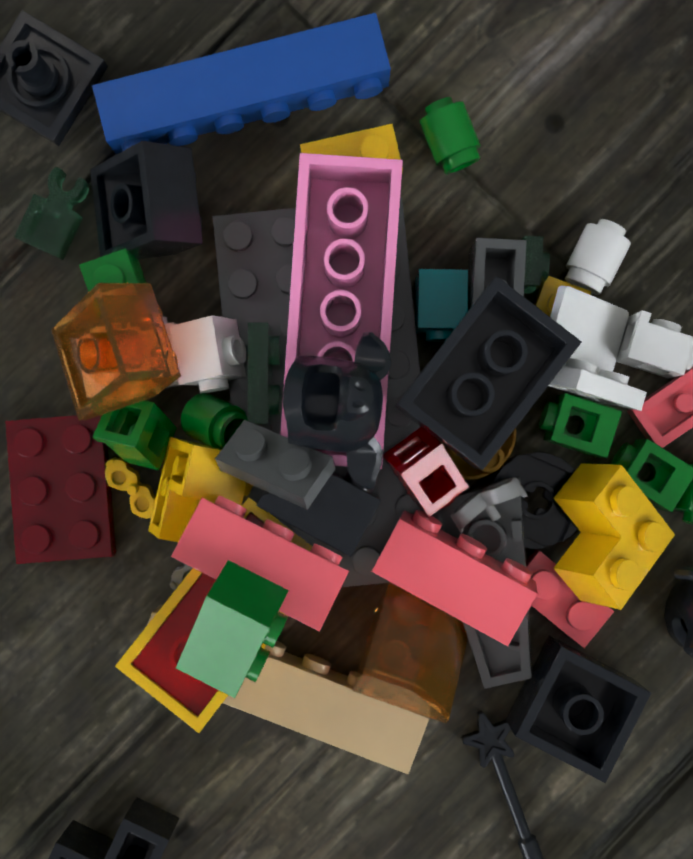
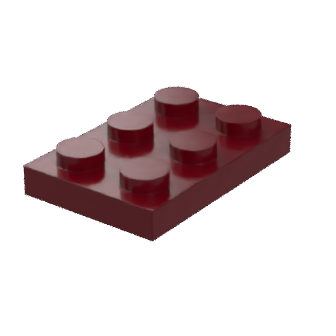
(59, 490)

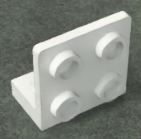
(592, 364)

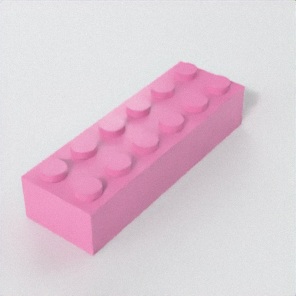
(343, 261)

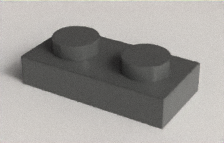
(275, 465)

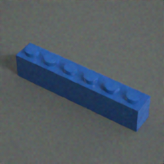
(245, 85)

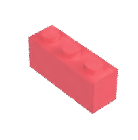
(222, 534)
(457, 576)

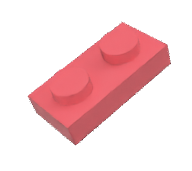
(667, 411)
(561, 606)

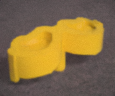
(124, 478)

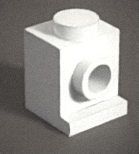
(655, 346)

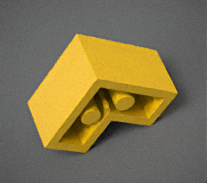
(185, 478)
(617, 535)

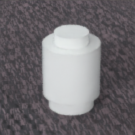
(597, 256)

